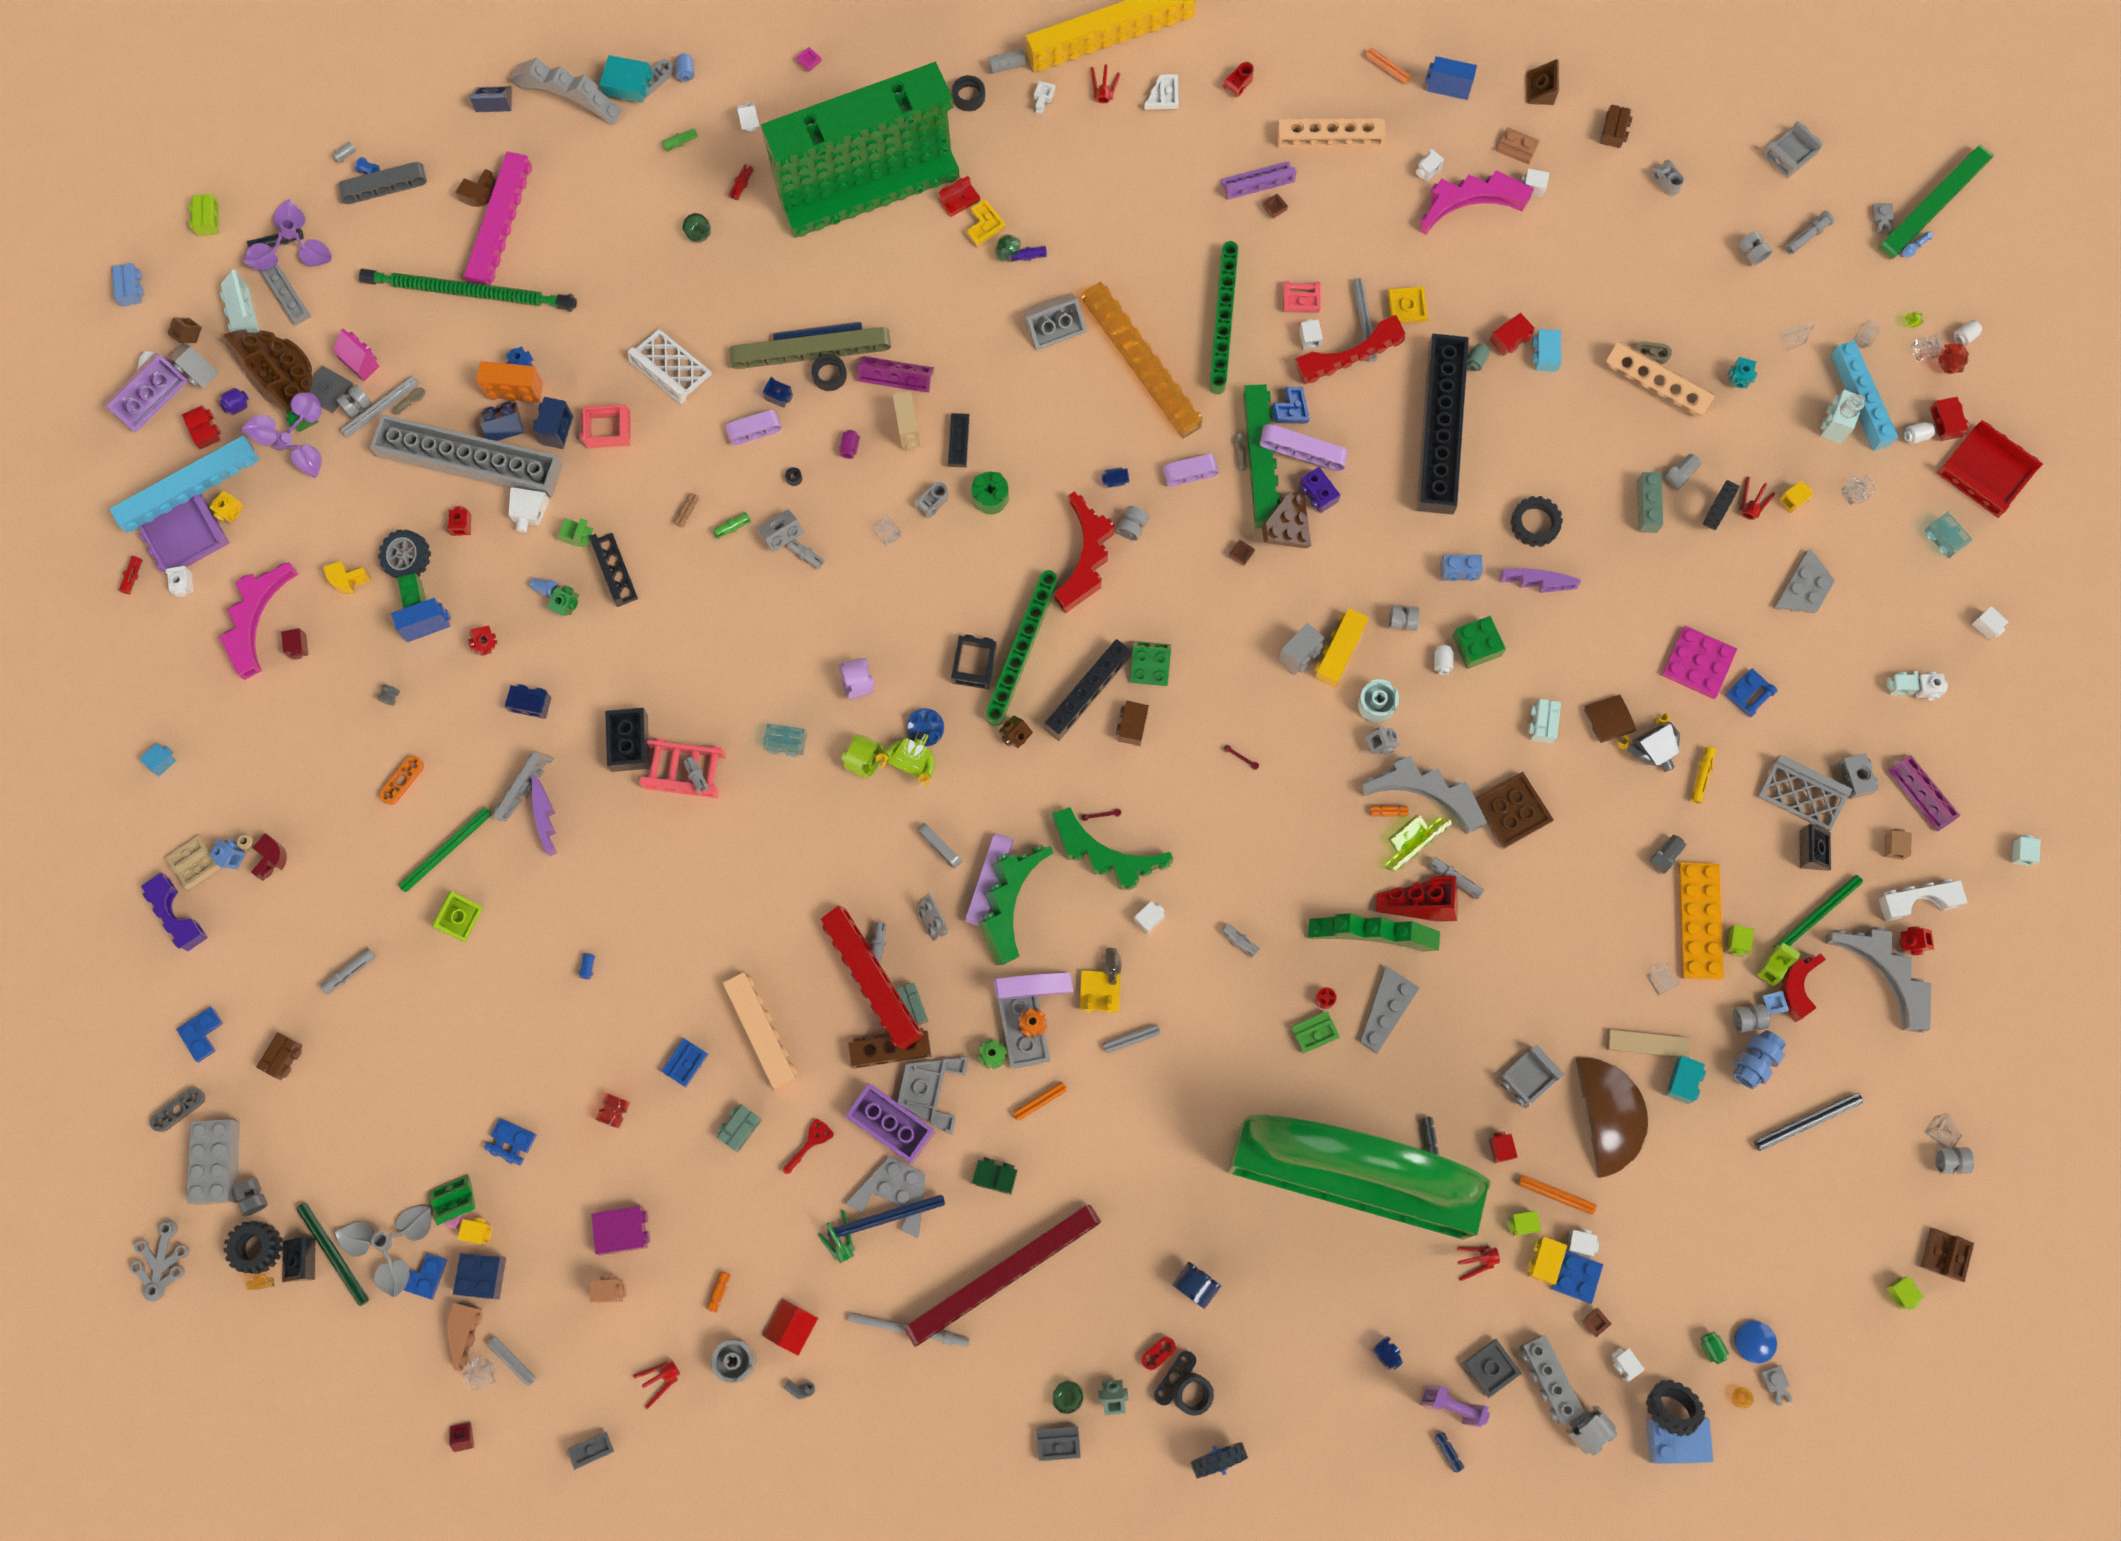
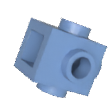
(227, 854)

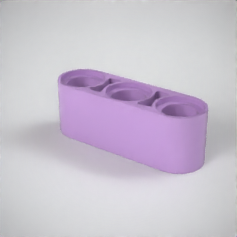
(753, 427)
(1190, 470)

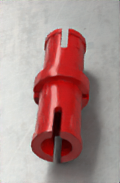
(741, 182)
(135, 563)

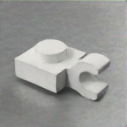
(1043, 94)

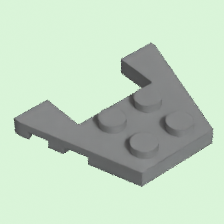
(922, 1089)
(897, 1184)

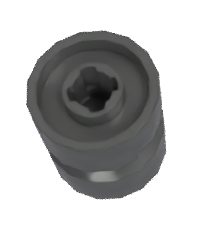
(253, 1203)

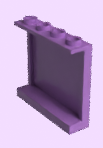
(183, 534)

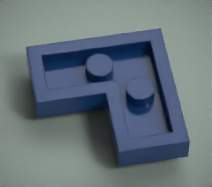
(1294, 409)
(195, 1033)
(428, 1280)

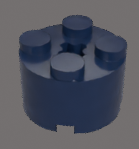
(1196, 1285)

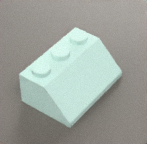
(238, 304)

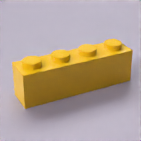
(1341, 648)

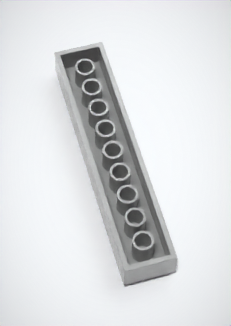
(465, 455)

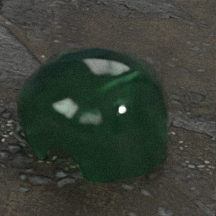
(696, 227)
(1007, 246)
(1068, 1397)

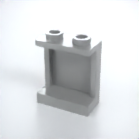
(1793, 149)
(1530, 1076)

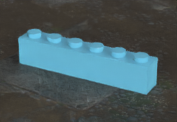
(1858, 380)

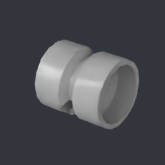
(1755, 248)
(358, 396)
(1132, 523)
(1404, 617)
(1748, 1018)
(1957, 1160)

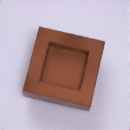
(1275, 206)
(1241, 552)
(1596, 1322)

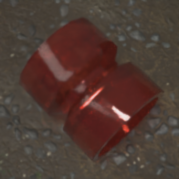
(612, 1111)

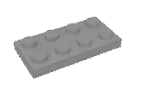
(1021, 1049)

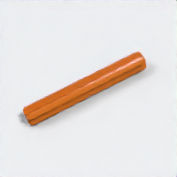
(1557, 1194)

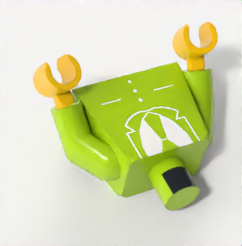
(910, 757)

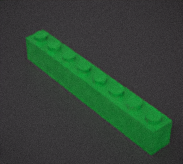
(1260, 459)

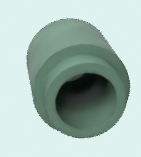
(1477, 357)

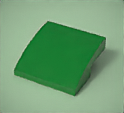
(452, 1199)

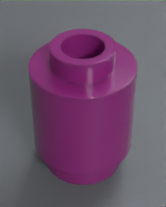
(849, 444)

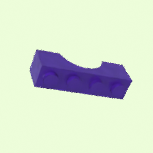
(161, 893)

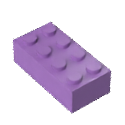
(145, 392)
(890, 1123)

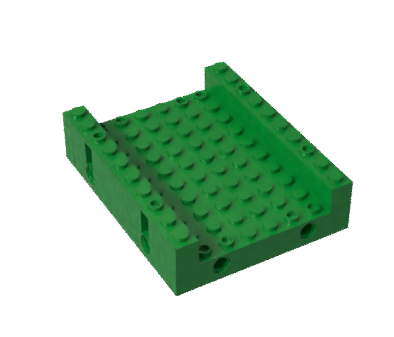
(862, 149)

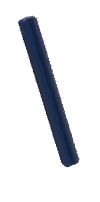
(818, 331)

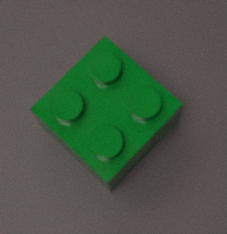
(1478, 642)

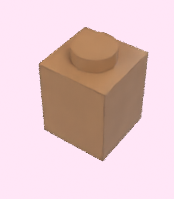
(1898, 844)

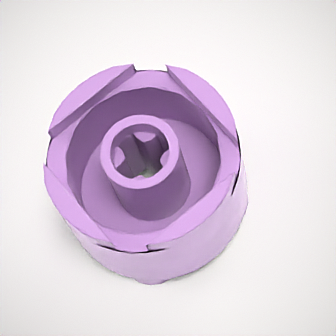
(856, 678)

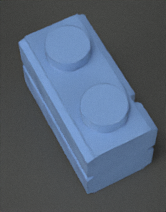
(127, 284)

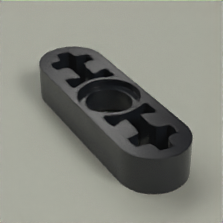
(1179, 1361)

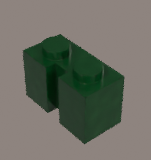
(995, 1177)

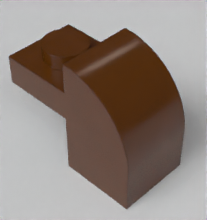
(477, 193)

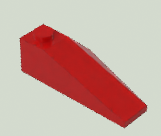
(1428, 900)

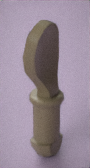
(416, 395)
(1240, 444)

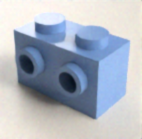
(1461, 567)

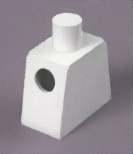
(527, 507)

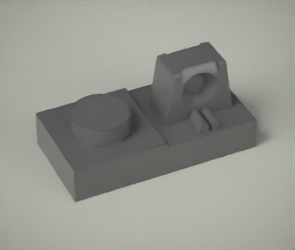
(590, 1450)

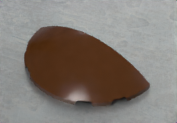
(272, 364)
(1615, 1114)

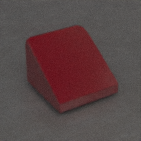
(461, 1437)

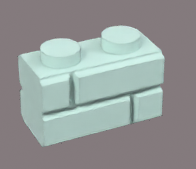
(1545, 720)

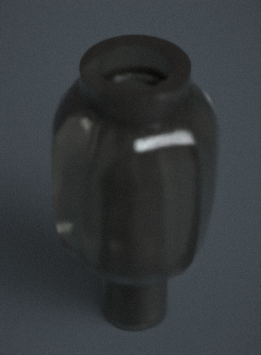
(1111, 964)

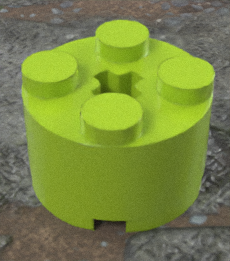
(862, 755)

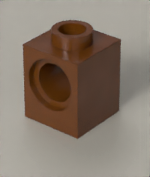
(184, 330)

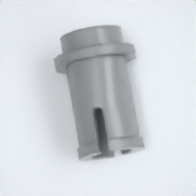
(342, 153)

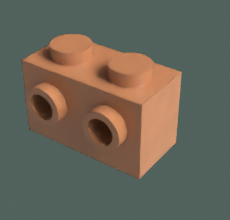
(607, 1290)

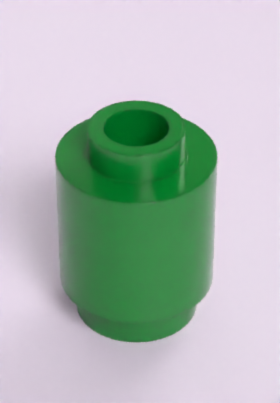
(1714, 1347)

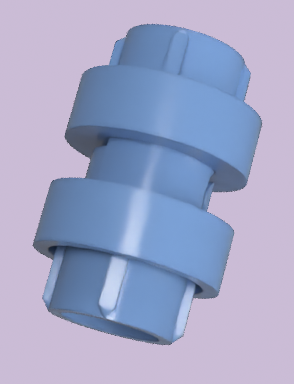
(1754, 1067)

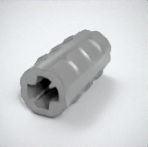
(1007, 61)

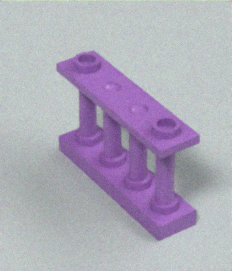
(1437, 1398)

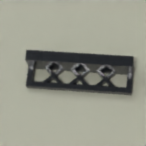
(606, 569)

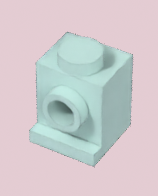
(1903, 684)

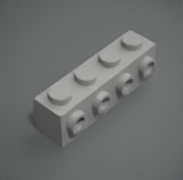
(1551, 1379)

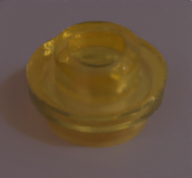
(1748, 1397)

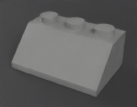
(1054, 321)

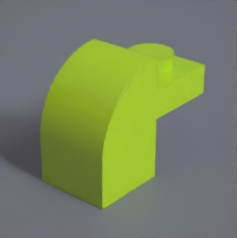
(1777, 964)

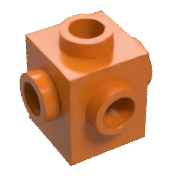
(1036, 1029)

